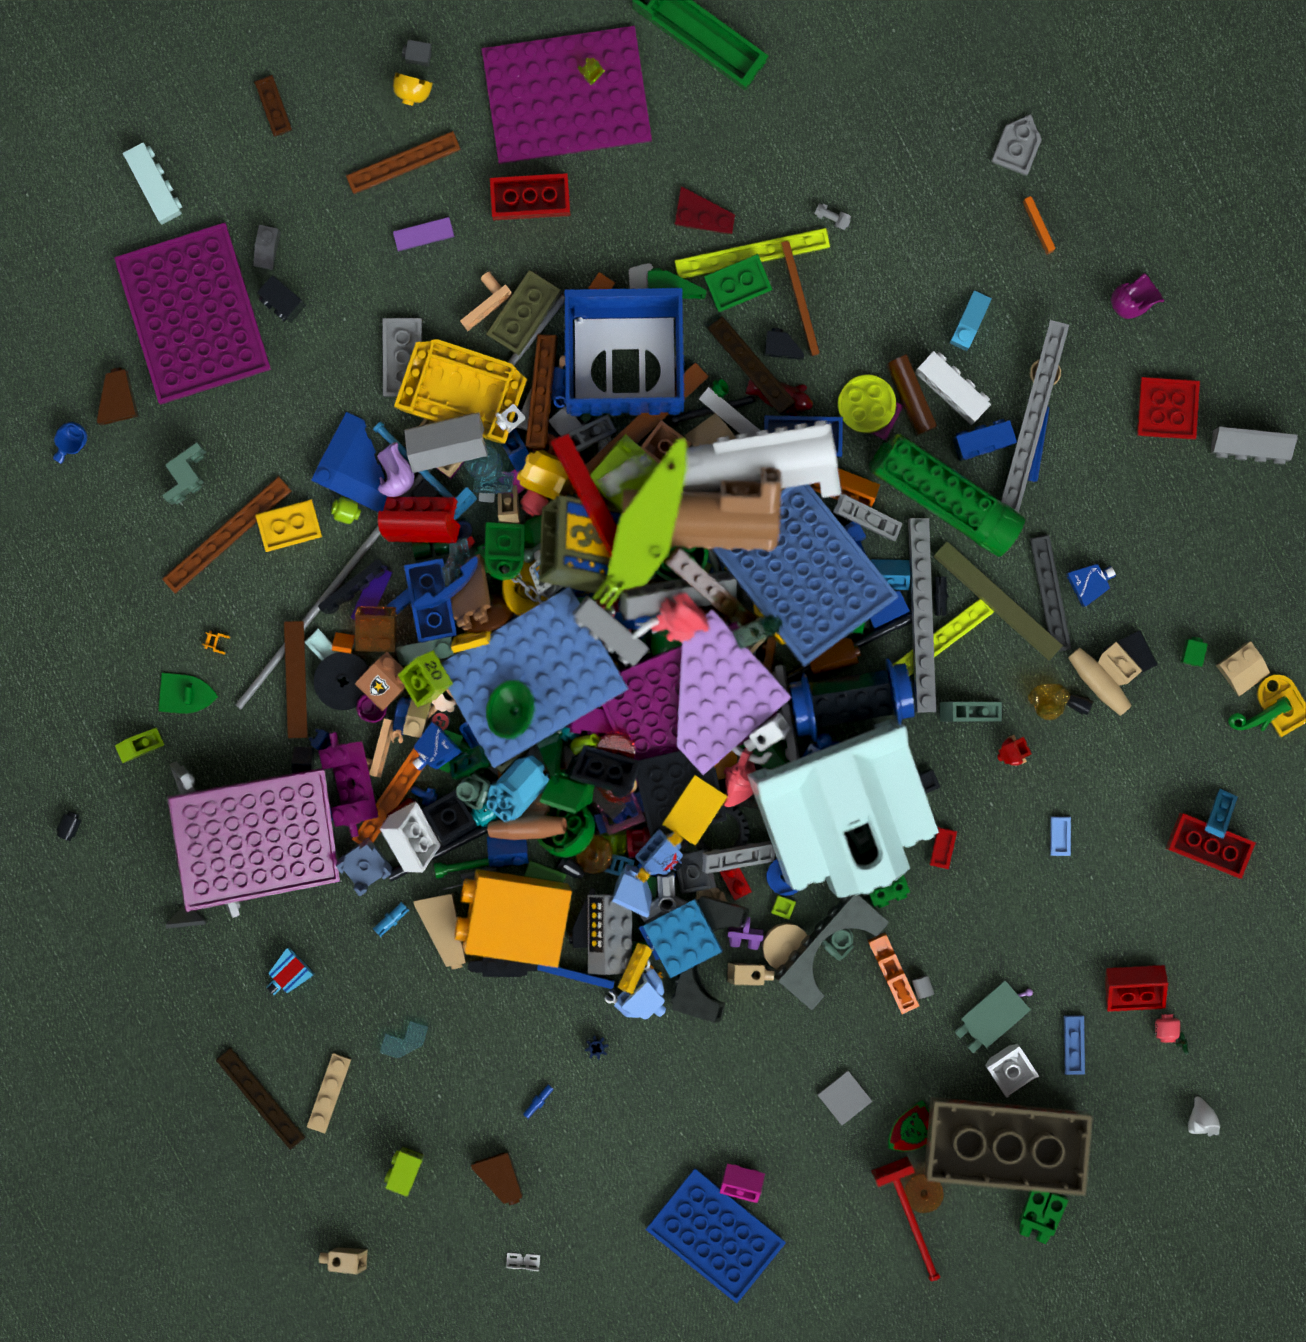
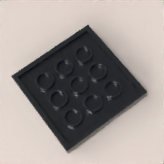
(663, 782)

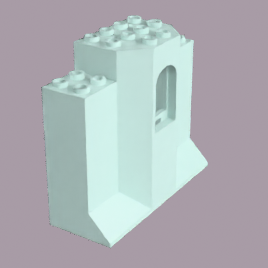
(818, 796)

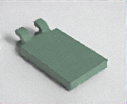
(992, 1016)

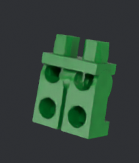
(1041, 1218)

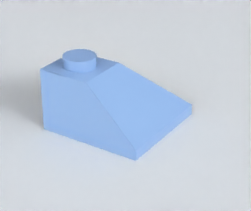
(632, 892)

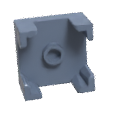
(364, 865)

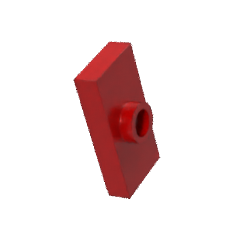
(943, 848)

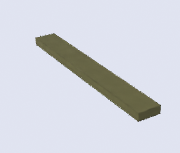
(998, 601)

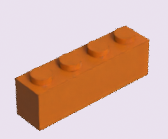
(854, 487)

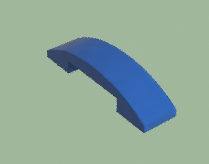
(428, 601)

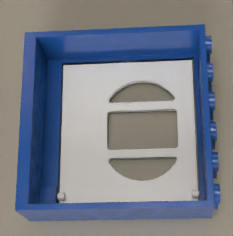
(619, 321)

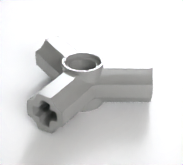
(666, 890)

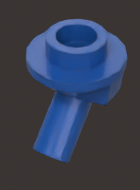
(428, 796)

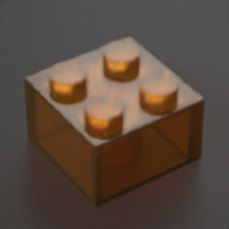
(375, 629)

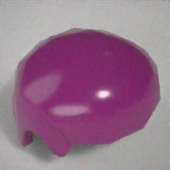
(368, 710)

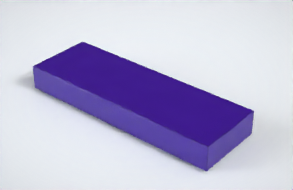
(373, 593)

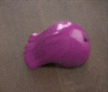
(1136, 298)

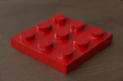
(1168, 408)

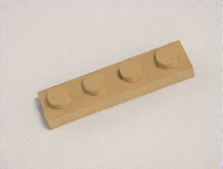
(329, 1093)

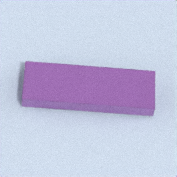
(423, 234)

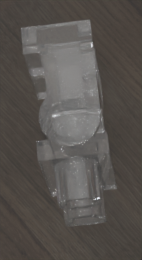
(630, 469)

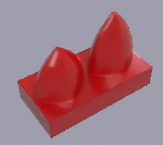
(736, 882)

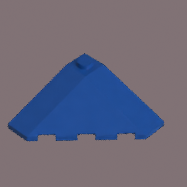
(351, 465)

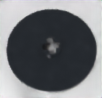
(328, 687)

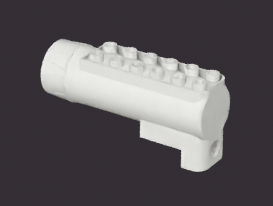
(800, 454)

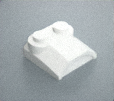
(1011, 1069)

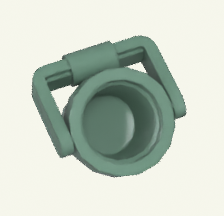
(473, 789)
(839, 941)

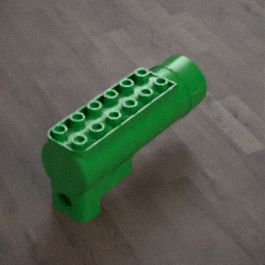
(947, 494)

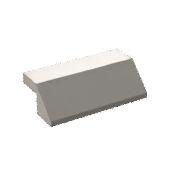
(445, 442)

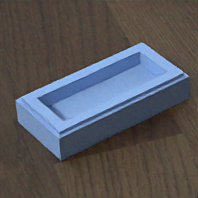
(1060, 836)

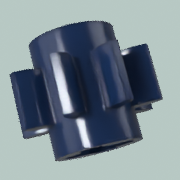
(602, 1046)

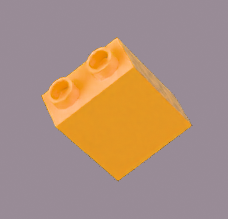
(514, 917)

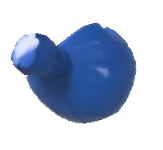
(69, 439)

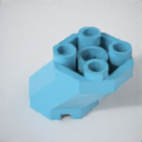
(517, 788)

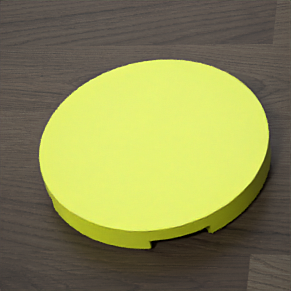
(867, 403)

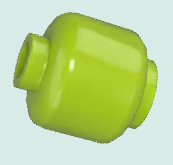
(345, 510)

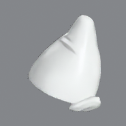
(1203, 1119)

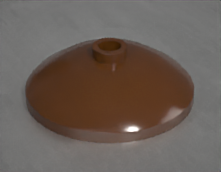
(497, 615)

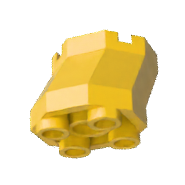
(545, 475)

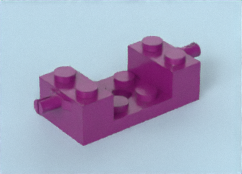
(348, 764)

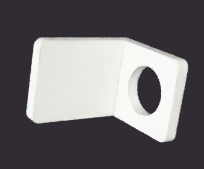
(502, 420)

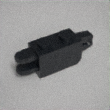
(500, 967)

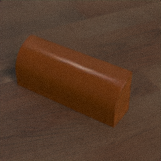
(911, 395)

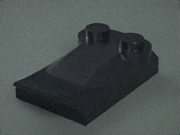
(604, 770)

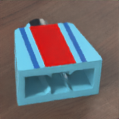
(288, 972)

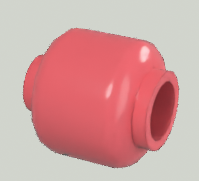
(533, 503)
(1167, 1028)

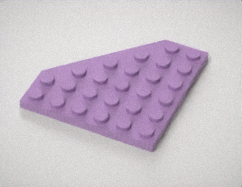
(721, 694)

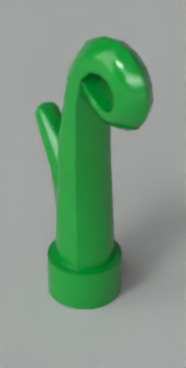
(1266, 716)

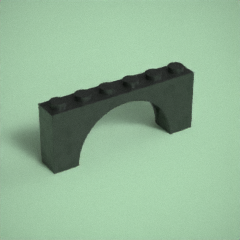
(798, 970)
(691, 994)

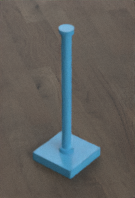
(465, 498)

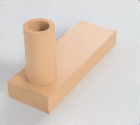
(499, 296)
(376, 764)

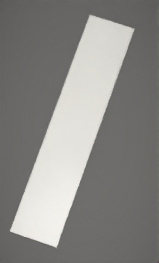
(728, 413)

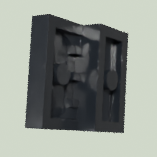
(1138, 650)

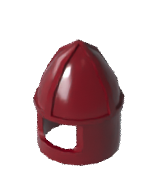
(636, 840)

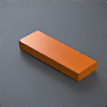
(1039, 225)

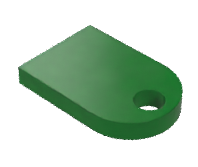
(504, 548)

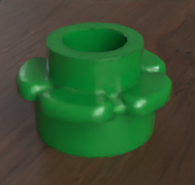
(720, 388)

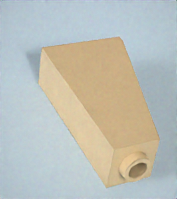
(440, 920)

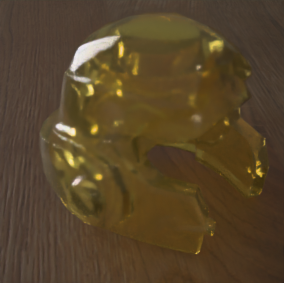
(1049, 700)

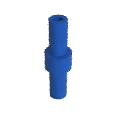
(538, 1101)

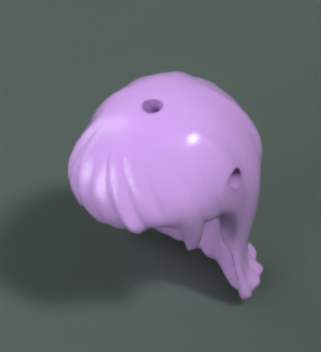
(398, 471)

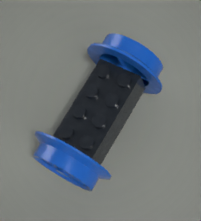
(851, 699)

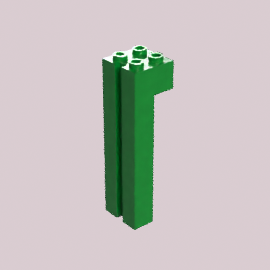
(705, 37)

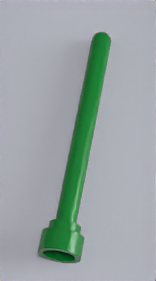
(443, 869)

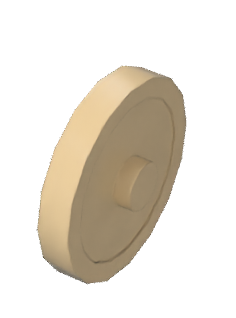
(781, 942)

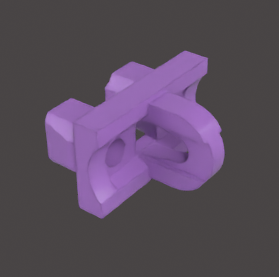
(753, 935)

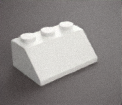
(410, 838)

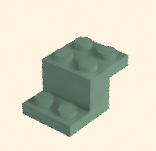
(185, 474)

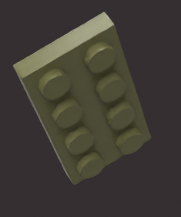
(524, 312)

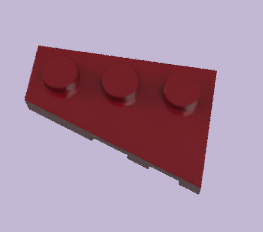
(702, 214)

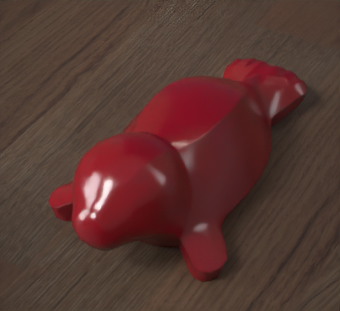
(801, 399)

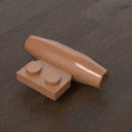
(530, 825)

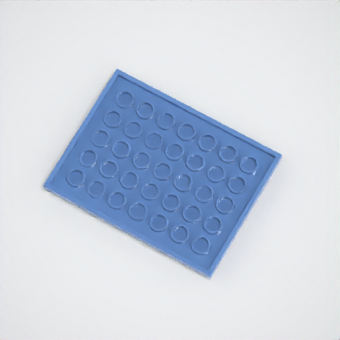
(812, 579)
(550, 655)

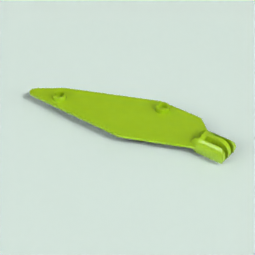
(646, 527)

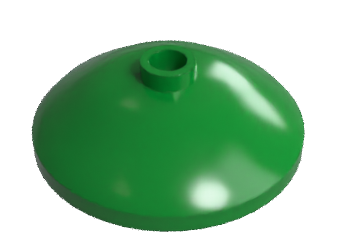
(510, 709)

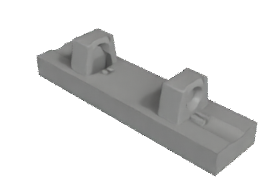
(867, 517)
(738, 857)

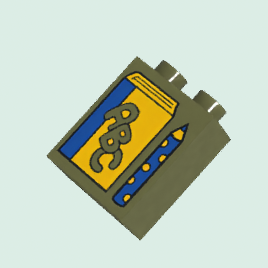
(571, 547)

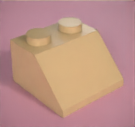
(709, 431)
(1243, 668)

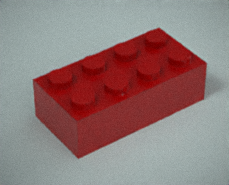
(530, 196)
(1225, 854)

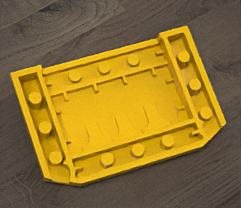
(456, 382)

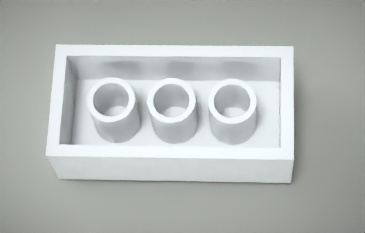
(952, 387)

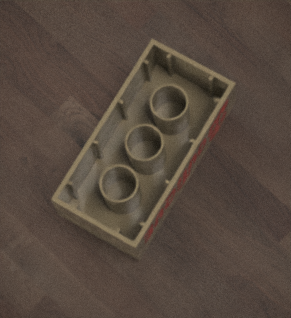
(1008, 1146)

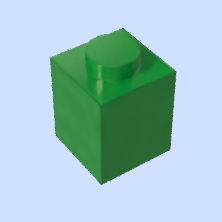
(1194, 652)

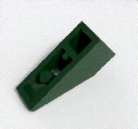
(551, 753)

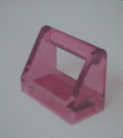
(627, 823)

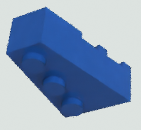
(984, 439)

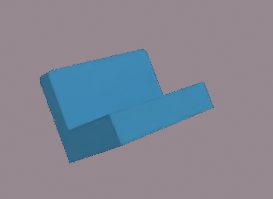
(895, 572)

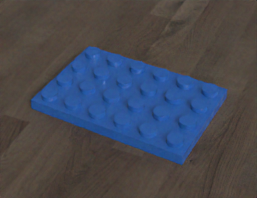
(715, 1235)

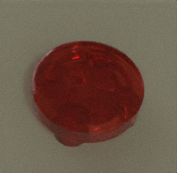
(618, 744)

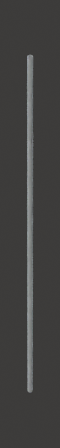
(370, 540)

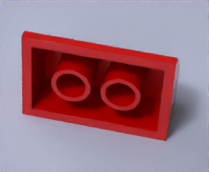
(1136, 988)

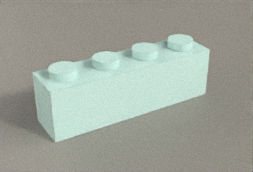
(152, 183)

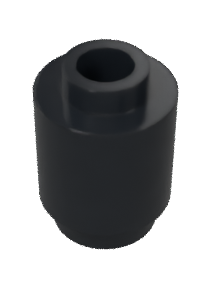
(68, 825)

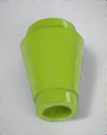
(588, 740)

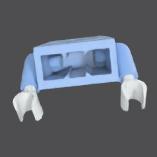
(645, 999)

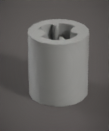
(923, 987)

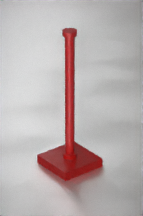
(892, 1173)

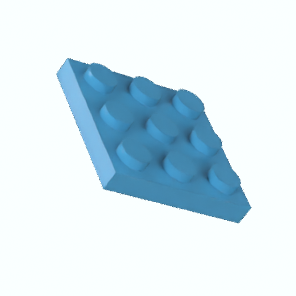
(683, 938)

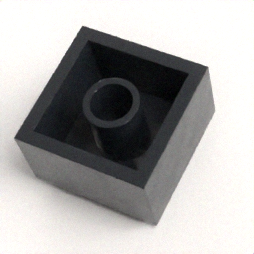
(283, 300)
(449, 818)

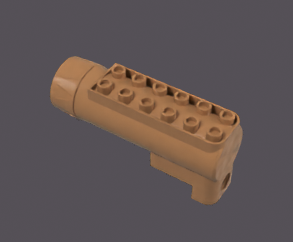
(737, 517)

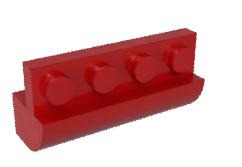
(419, 519)

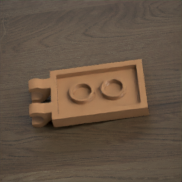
(472, 598)

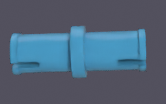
(391, 919)

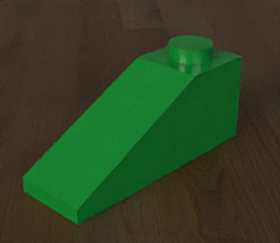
(664, 279)

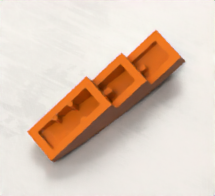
(893, 973)

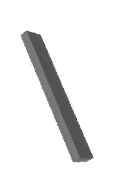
(1050, 590)

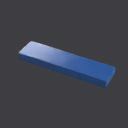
(577, 975)

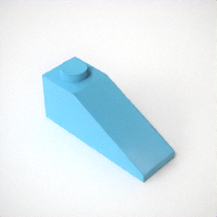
(970, 321)

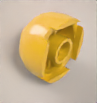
(411, 89)

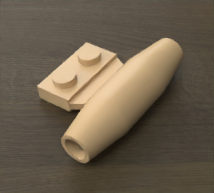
(1107, 675)

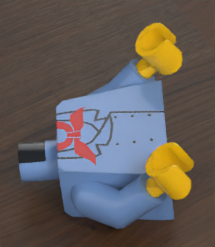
(659, 855)

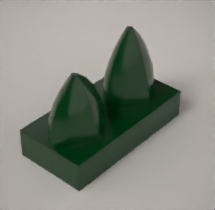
(469, 762)

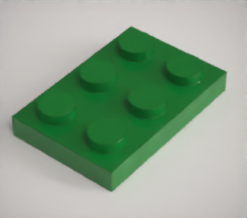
(738, 282)

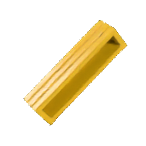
(635, 968)

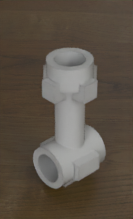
(842, 220)

